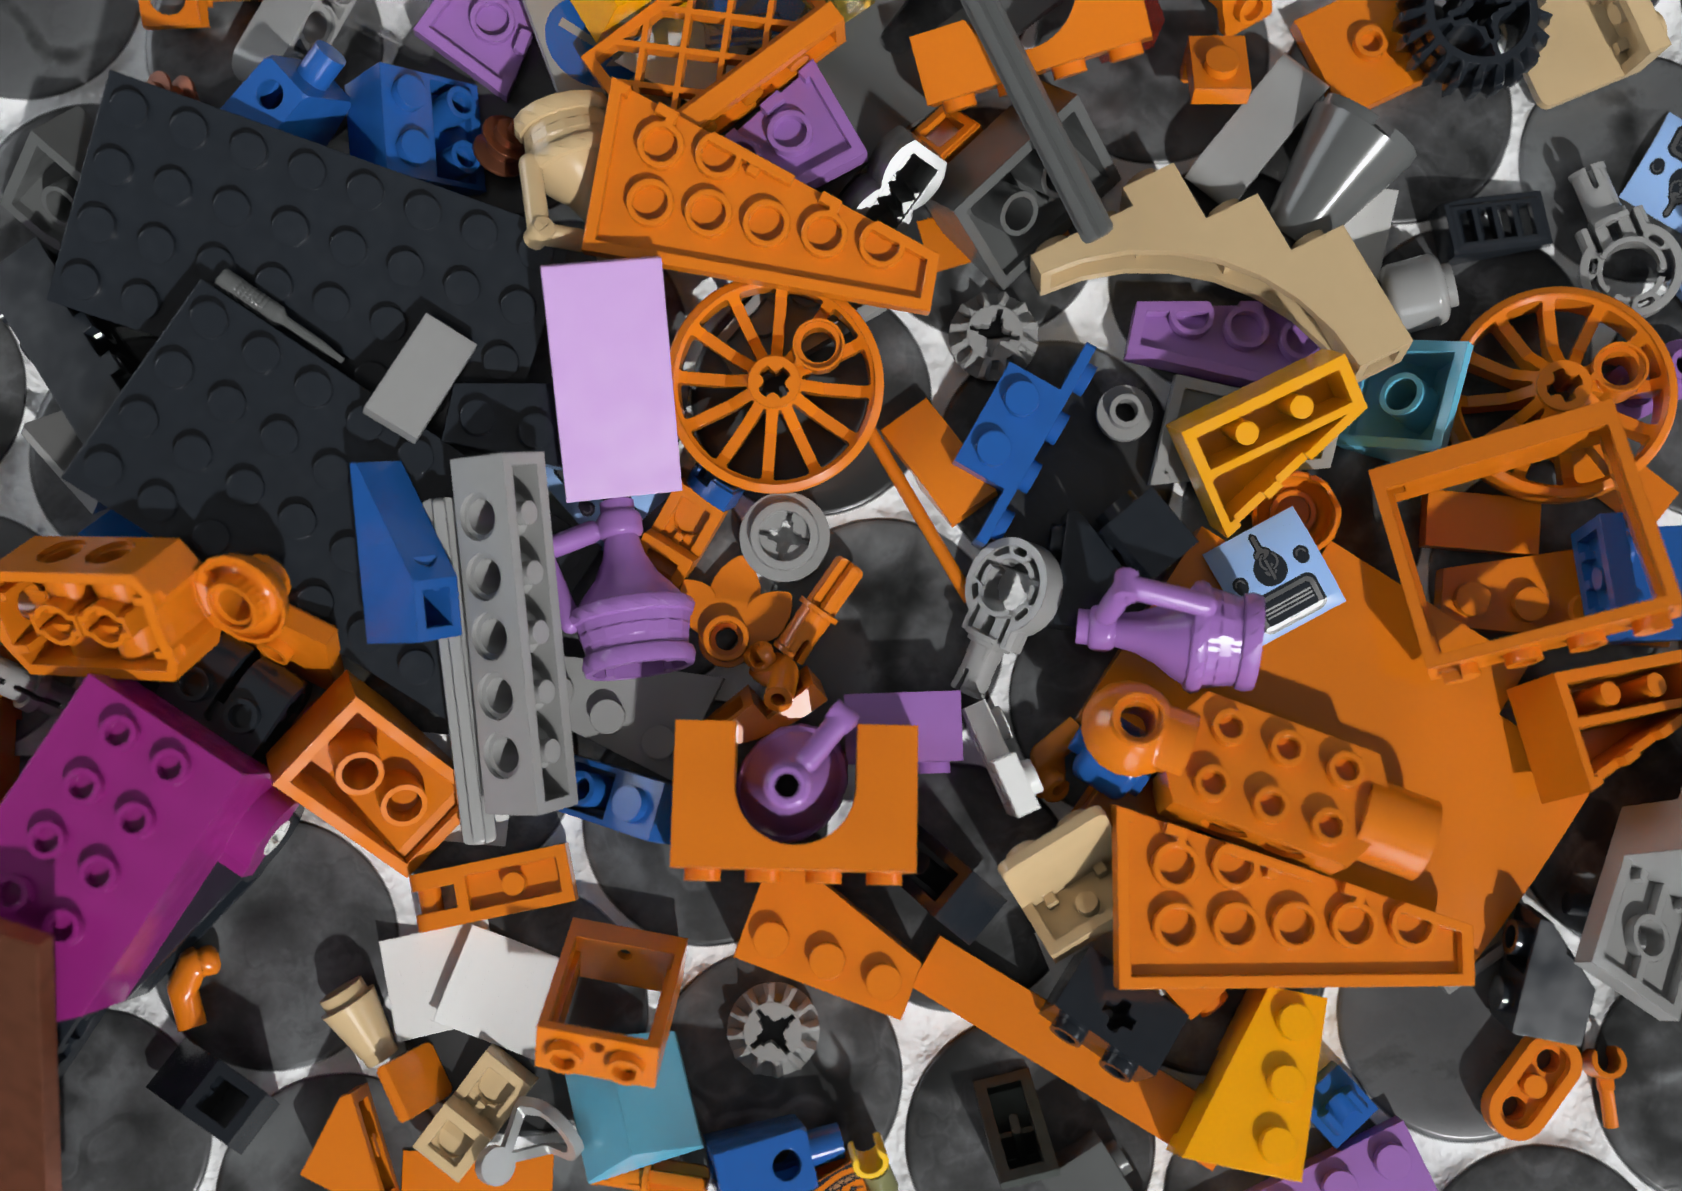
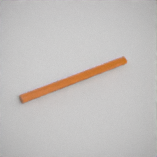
(918, 513)

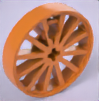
(1640, 356)
(797, 369)

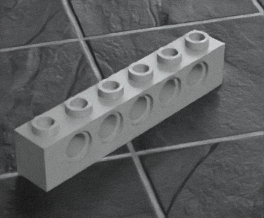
(514, 633)

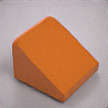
(948, 132)
(414, 1081)

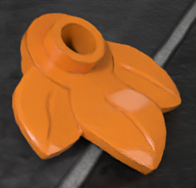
(735, 604)

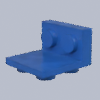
(1613, 574)

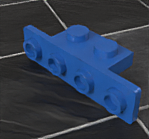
(1011, 432)

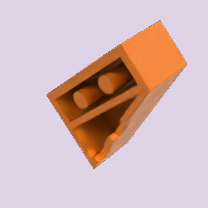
(1595, 719)
(828, 944)

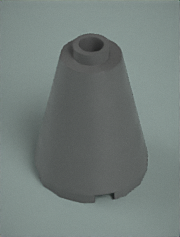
(1337, 168)

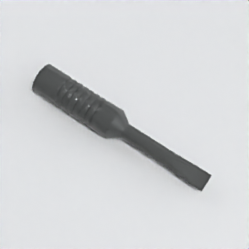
(268, 309)

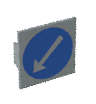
(563, 42)

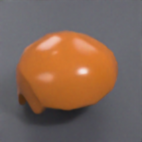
(1312, 501)

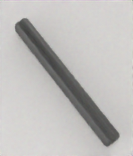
(1039, 118)

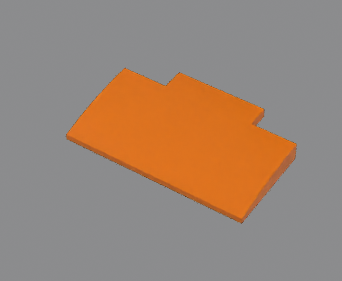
(1367, 683)

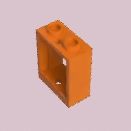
(595, 953)

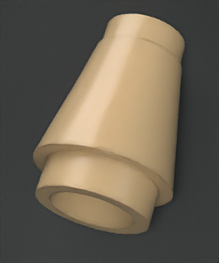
(360, 1021)

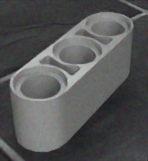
(288, 30)
(1257, 130)

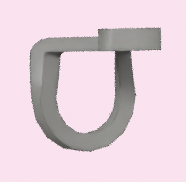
(497, 1163)

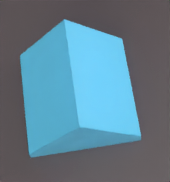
(1410, 402)
(634, 1123)

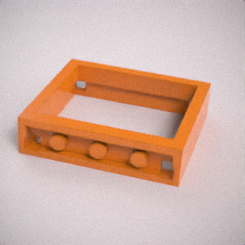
(1509, 450)

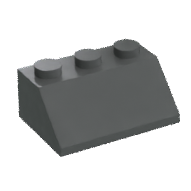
(1000, 196)

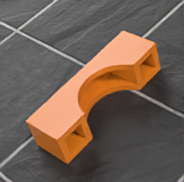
(957, 67)

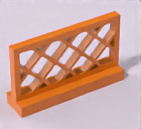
(742, 87)

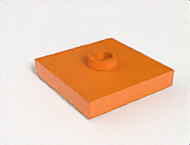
(1354, 50)
(307, 648)

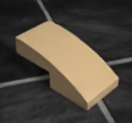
(475, 1112)

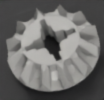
(970, 348)
(769, 515)
(776, 1001)

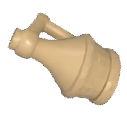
(559, 161)

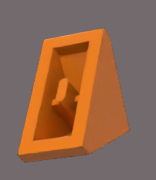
(352, 1148)

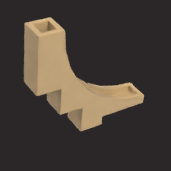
(1316, 285)

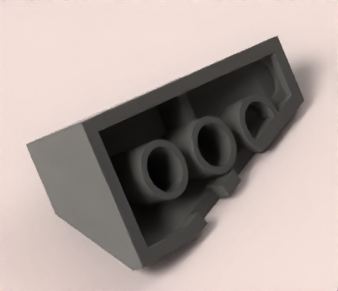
(48, 175)

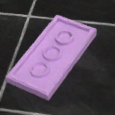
(612, 377)

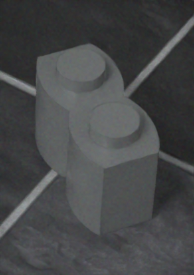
(898, 180)

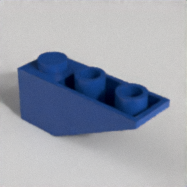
(403, 566)
(623, 800)

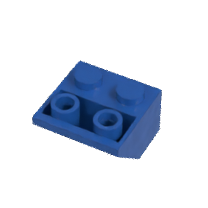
(417, 126)

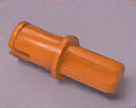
(818, 609)
(663, 1176)

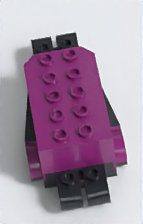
(146, 823)

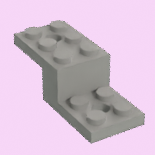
(1642, 892)

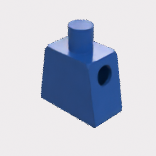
(295, 94)
(744, 1154)

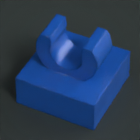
(1339, 1105)

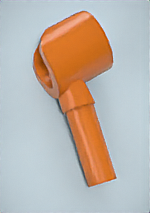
(1605, 1080)

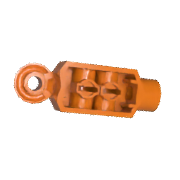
(132, 605)
(1264, 781)

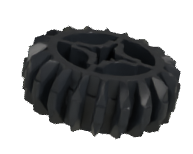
(1463, 44)

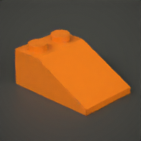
(368, 774)

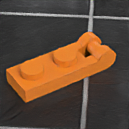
(496, 887)

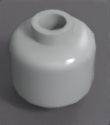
(1420, 291)

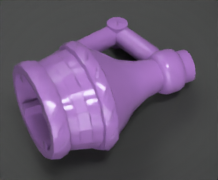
(632, 615)
(1192, 634)
(816, 761)

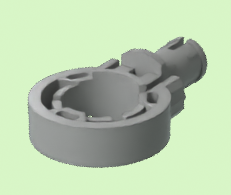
(1605, 213)
(988, 622)

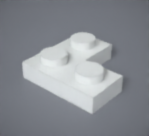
(1013, 778)

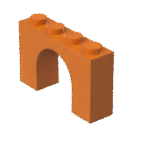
(715, 836)

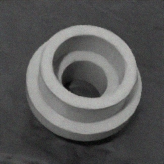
(1112, 425)

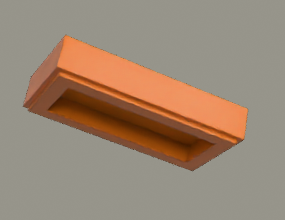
(1479, 523)

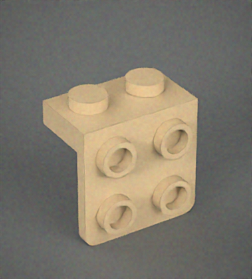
(1593, 47)
(1065, 881)

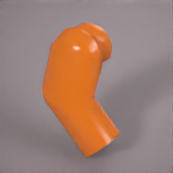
(775, 673)
(1049, 760)
(185, 984)

